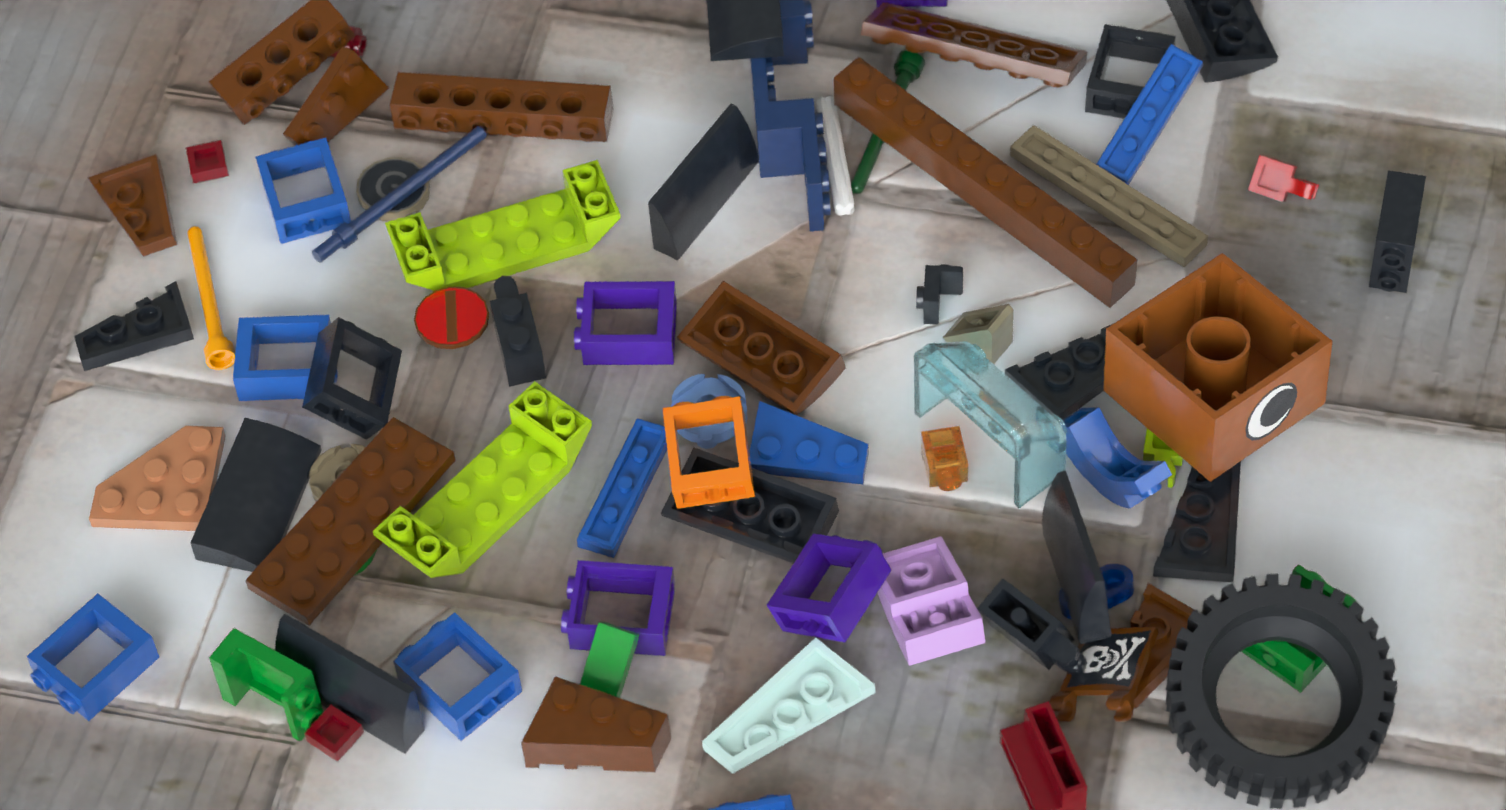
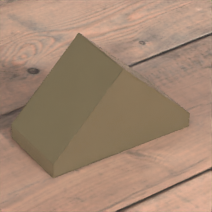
(985, 327)

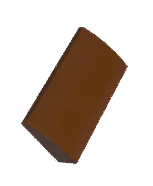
(762, 349)

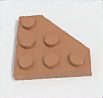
(164, 485)

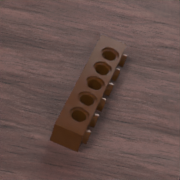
(502, 106)

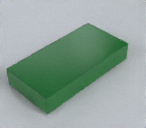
(609, 659)

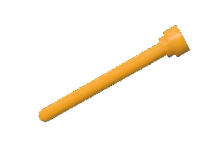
(218, 350)

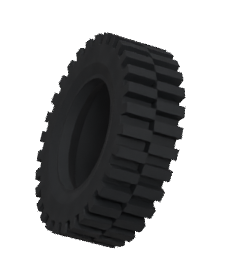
(1295, 617)

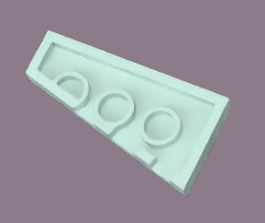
(792, 702)

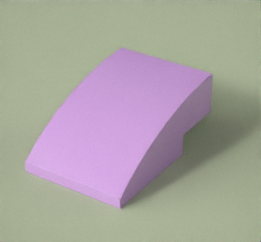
(929, 602)

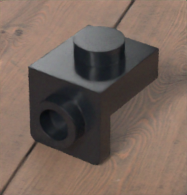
(938, 280)

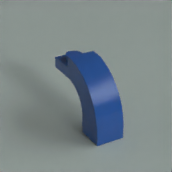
(1108, 463)

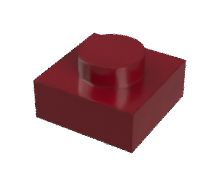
(207, 161)
(334, 733)

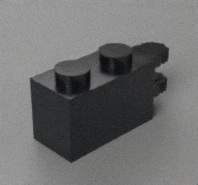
(516, 333)
(1032, 628)

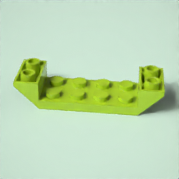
(507, 237)
(492, 488)

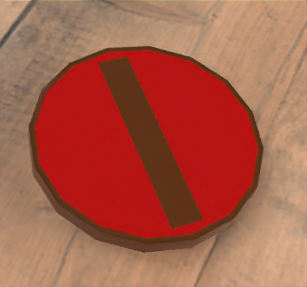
(451, 317)

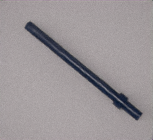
(347, 234)

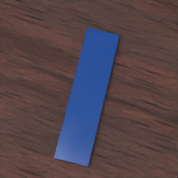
(1150, 114)
(624, 489)

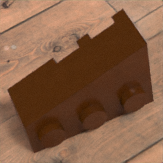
(594, 729)

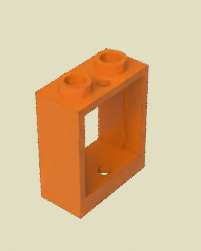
(712, 485)

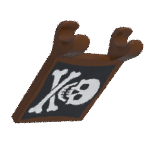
(1112, 670)

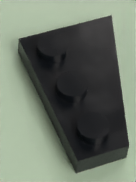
(146, 329)

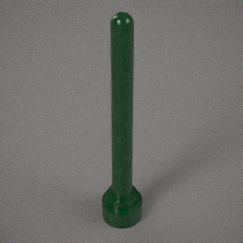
(907, 69)

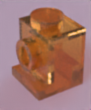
(945, 464)

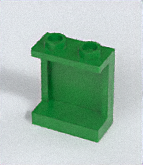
(1288, 660)
(247, 664)

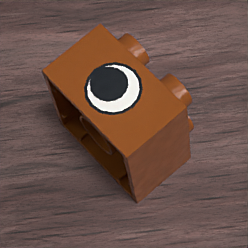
(1216, 366)

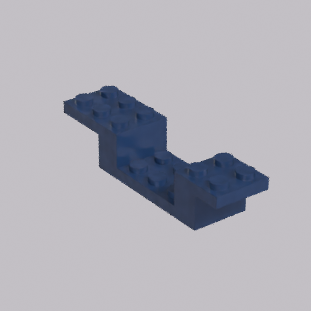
(790, 127)

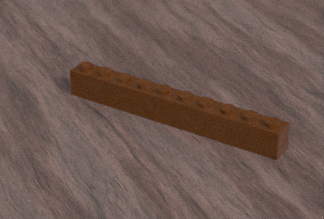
(985, 182)

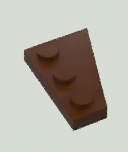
(336, 100)
(139, 203)
(1168, 616)

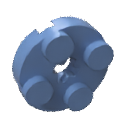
(703, 389)

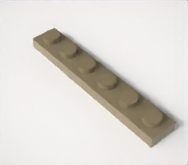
(1109, 196)

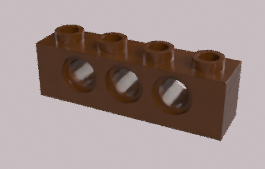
(265, 59)

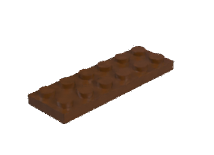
(974, 43)
(338, 529)

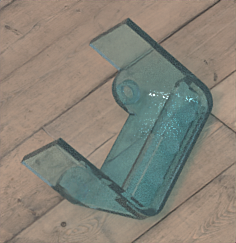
(996, 406)

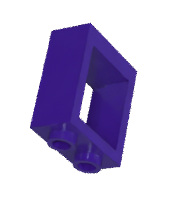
(627, 349)
(620, 579)
(839, 617)

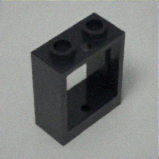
(1117, 98)
(1397, 231)
(327, 398)

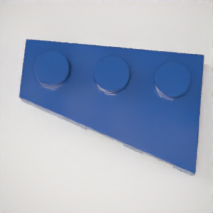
(803, 449)

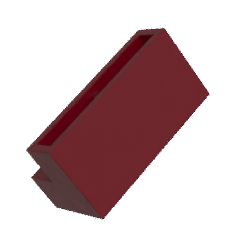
(1044, 762)

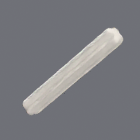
(836, 157)

